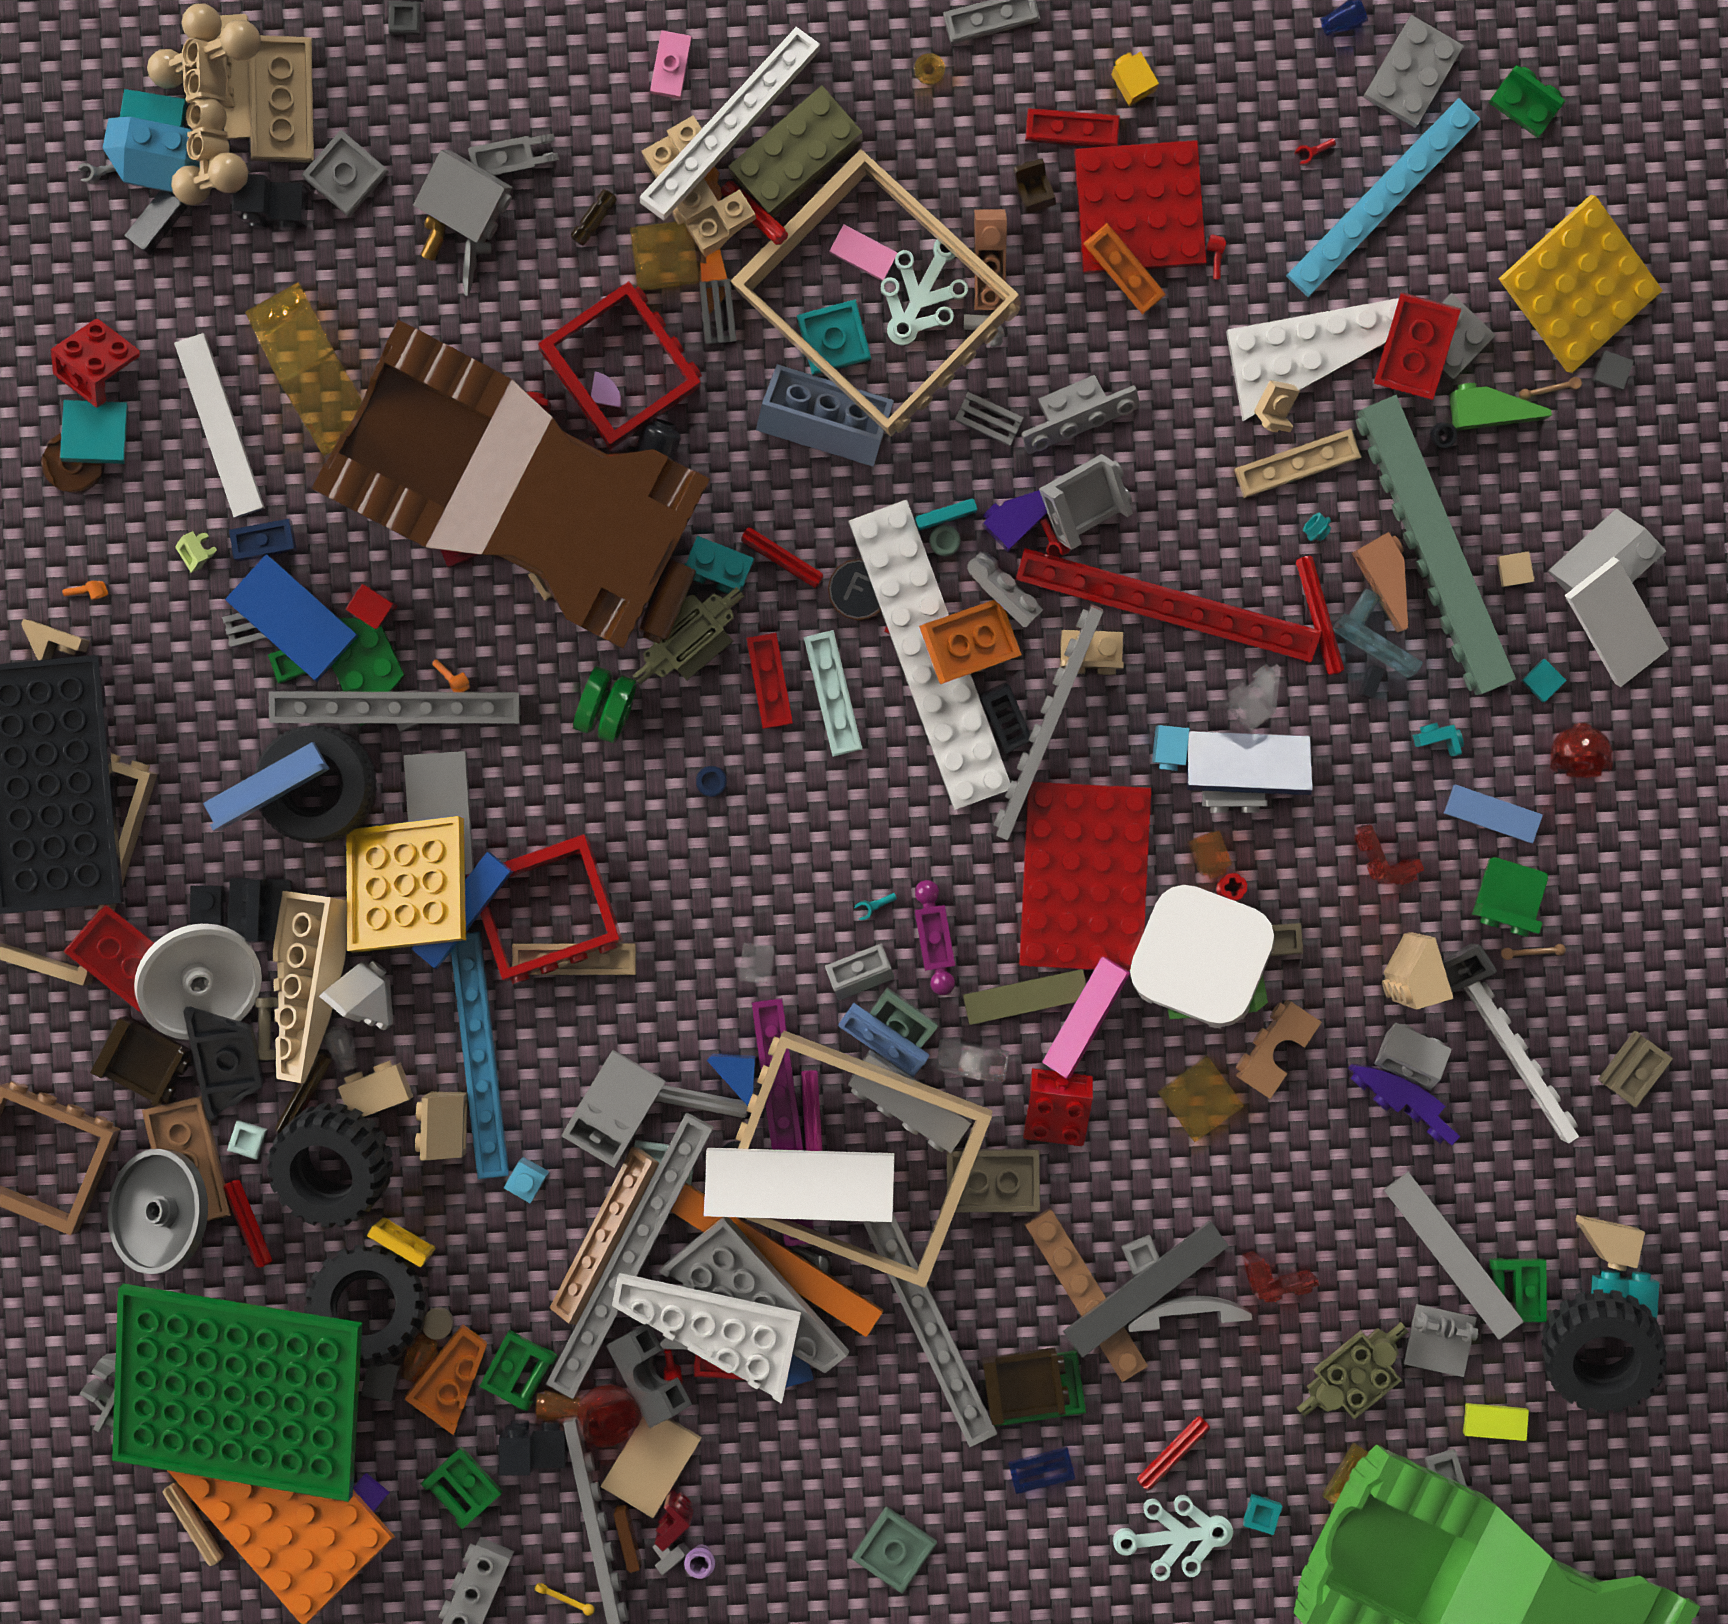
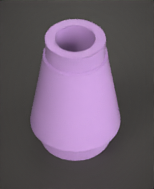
(696, 1567)

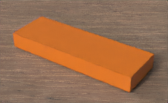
(1124, 268)

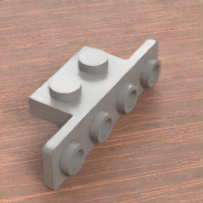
(1077, 410)

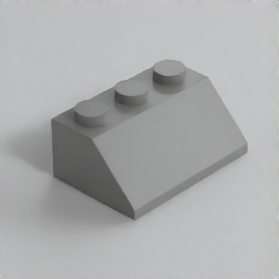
(1613, 537)

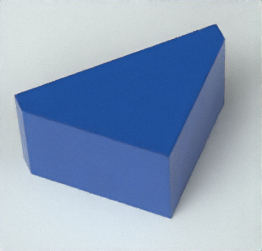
(737, 1072)

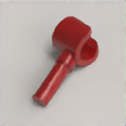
(1315, 150)
(1217, 245)
(1051, 548)
(671, 1370)

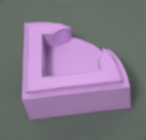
(605, 391)

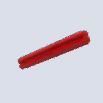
(1320, 614)

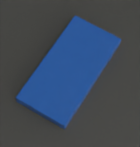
(291, 617)

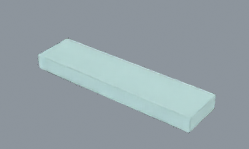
(833, 693)

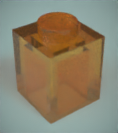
(1210, 854)

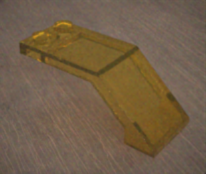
(306, 364)

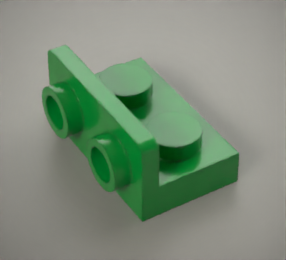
(1527, 100)

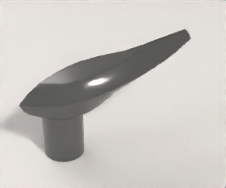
(470, 264)

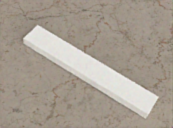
(219, 425)

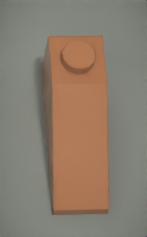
(1385, 573)

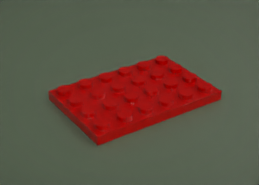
(1084, 874)

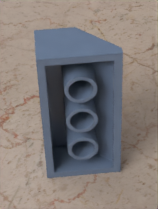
(821, 416)

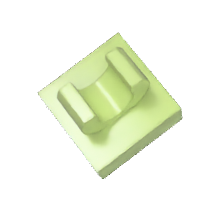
(193, 552)

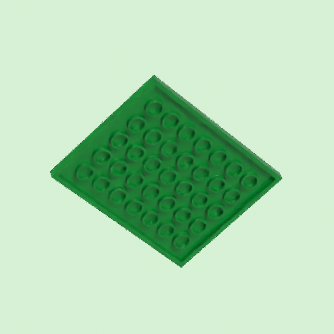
(236, 1391)

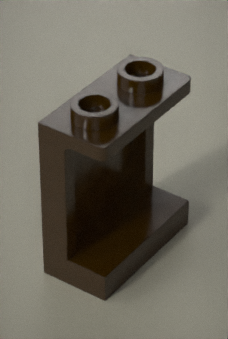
(142, 1060)
(1025, 1384)

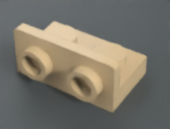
(1102, 654)

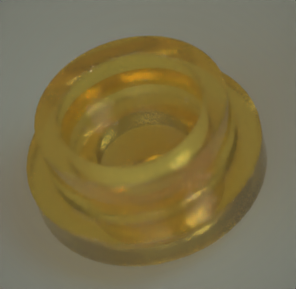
(933, 60)

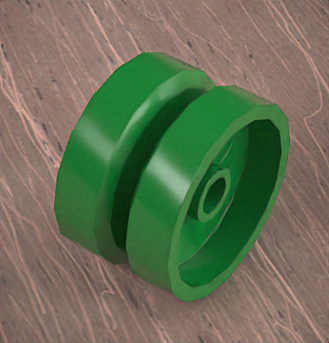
(600, 702)

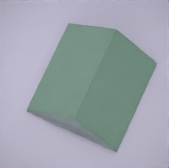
(903, 1018)

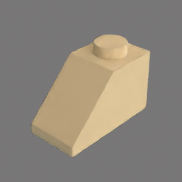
(1613, 1242)

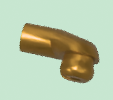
(435, 238)

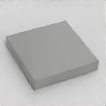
(345, 173)

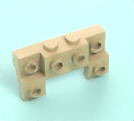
(705, 218)

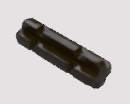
(593, 217)

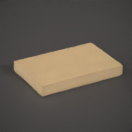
(650, 1464)

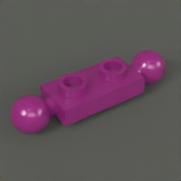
(934, 937)

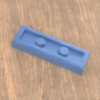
(1493, 814)
(883, 1040)

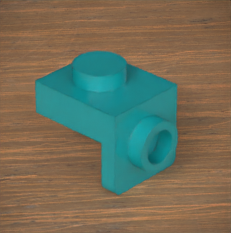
(1432, 733)

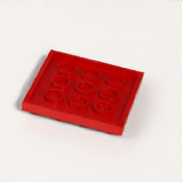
(1148, 200)

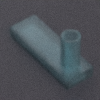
(1354, 630)

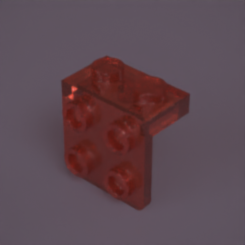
(1378, 867)

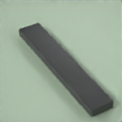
(1145, 1288)

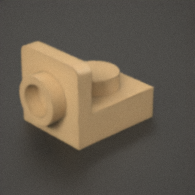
(1275, 406)

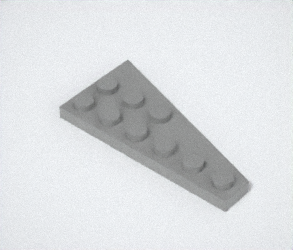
(732, 1266)

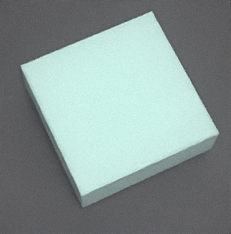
(247, 1139)

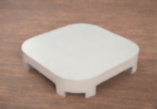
(1202, 955)

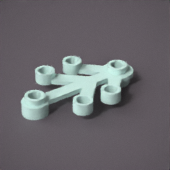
(919, 296)
(1178, 1536)

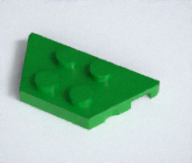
(368, 661)

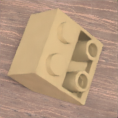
(442, 1125)

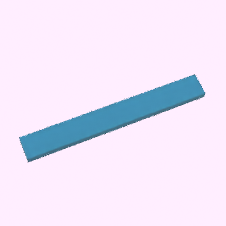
(479, 1057)

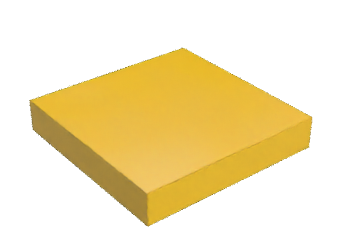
(401, 1241)

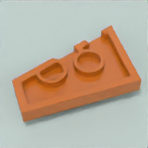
(447, 1380)

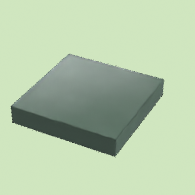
(894, 1549)

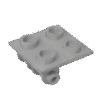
(1440, 1340)

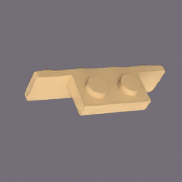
(237, 90)

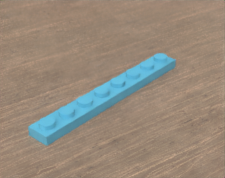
(1383, 197)

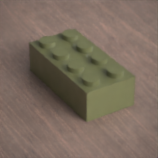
(796, 152)

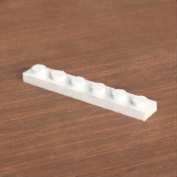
(1528, 1070)

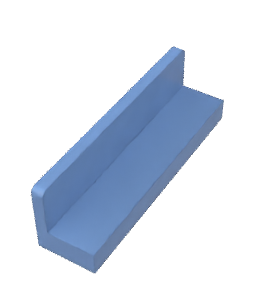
(265, 786)

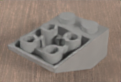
(613, 1108)

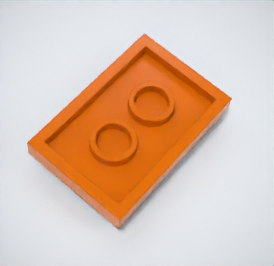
(970, 641)

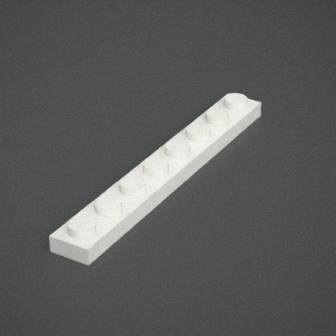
(729, 123)

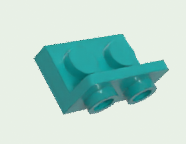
(719, 565)

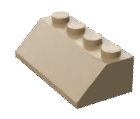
(1416, 973)

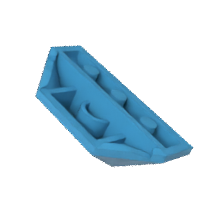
(146, 151)

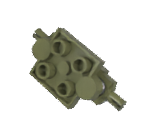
(694, 638)
(1356, 1373)

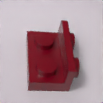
(675, 1520)

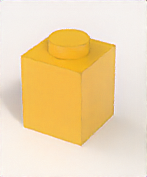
(1134, 77)

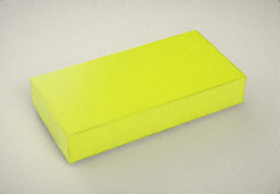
(1495, 1422)

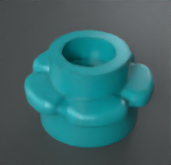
(1317, 527)

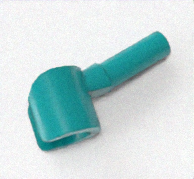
(874, 905)

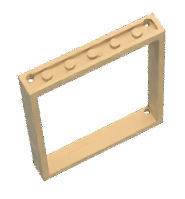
(808, 218)
(126, 847)
(895, 1081)

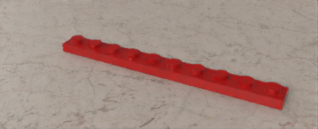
(1168, 605)

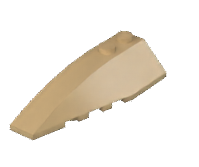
(309, 959)

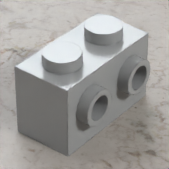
(1413, 1056)

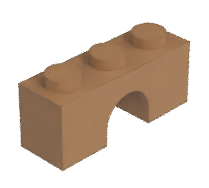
(1288, 1023)

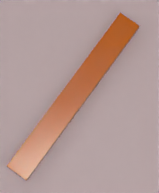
(798, 1272)

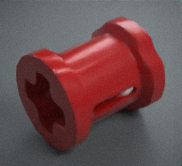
(1236, 880)

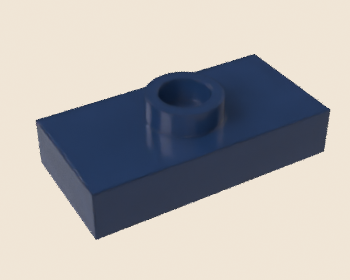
(262, 539)

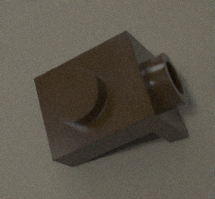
(1034, 186)

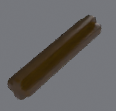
(304, 1090)

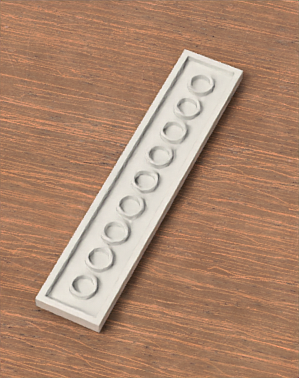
(949, 710)

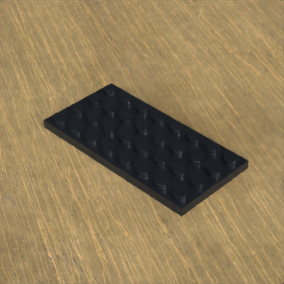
(56, 787)

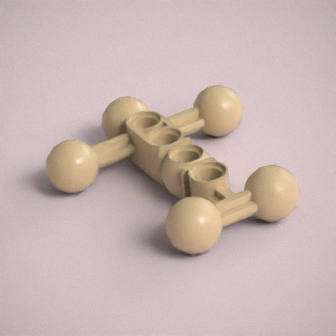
(204, 82)

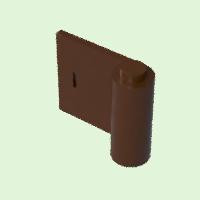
(666, 601)

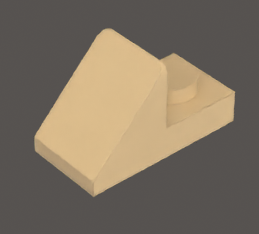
(44, 640)

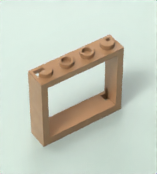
(75, 1117)

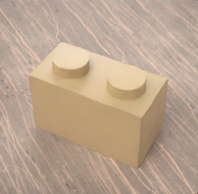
(377, 1090)

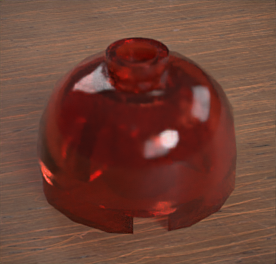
(1581, 752)
(607, 1415)

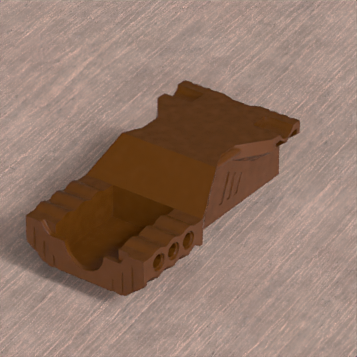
(484, 470)

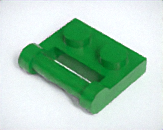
(1528, 1285)
(508, 1366)
(468, 1481)

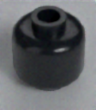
(659, 436)

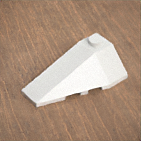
(362, 995)

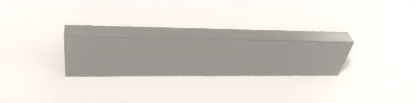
(1453, 1255)

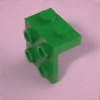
(1510, 896)

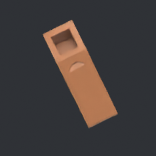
(990, 247)

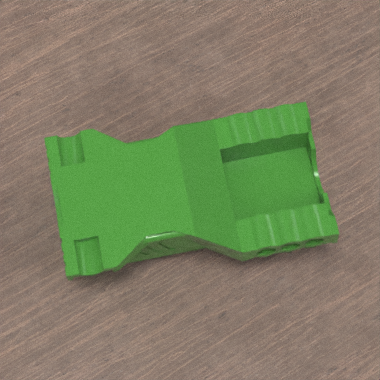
(1439, 1553)

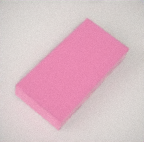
(863, 252)

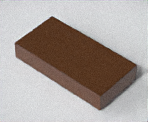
(627, 1538)

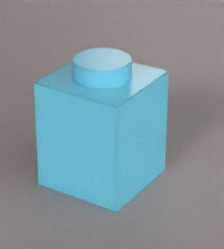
(1170, 747)
(526, 1179)

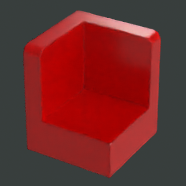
(370, 606)

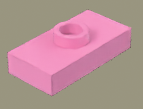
(671, 64)

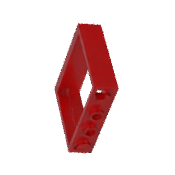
(579, 393)
(575, 953)

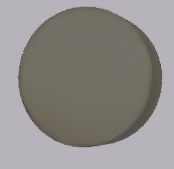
(438, 1323)

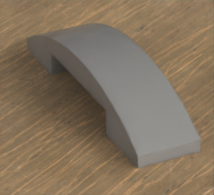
(1226, 1311)

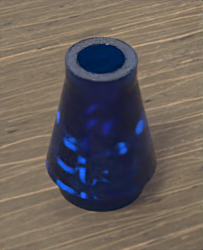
(1345, 17)

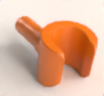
(96, 590)
(457, 683)

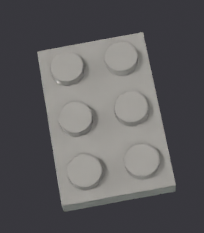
(1413, 71)

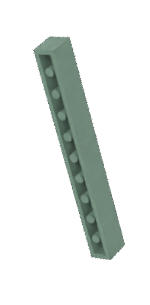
(1435, 546)

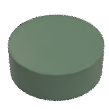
(944, 540)

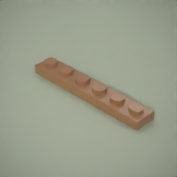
(604, 1235)
(1082, 1289)

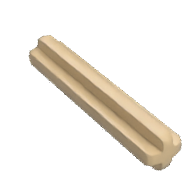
(193, 1524)

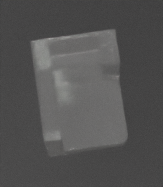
(756, 963)

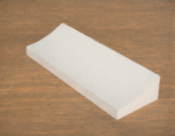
(799, 1184)

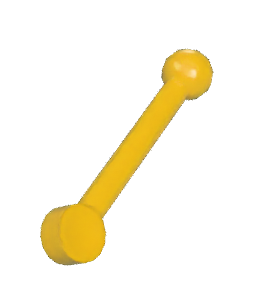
(587, 1609)

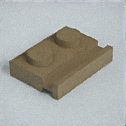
(1635, 1069)

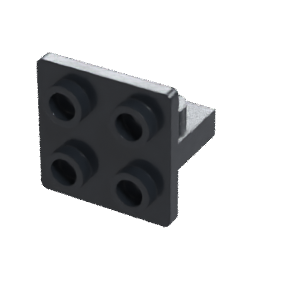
(255, 907)

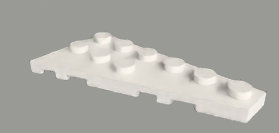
(1304, 348)
(724, 1330)

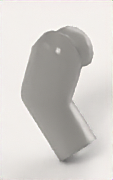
(972, 322)

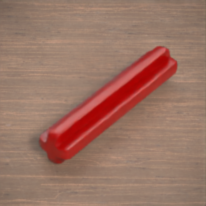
(763, 220)
(782, 557)
(247, 1223)
(1173, 1453)

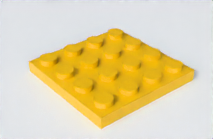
(1580, 284)
(406, 884)

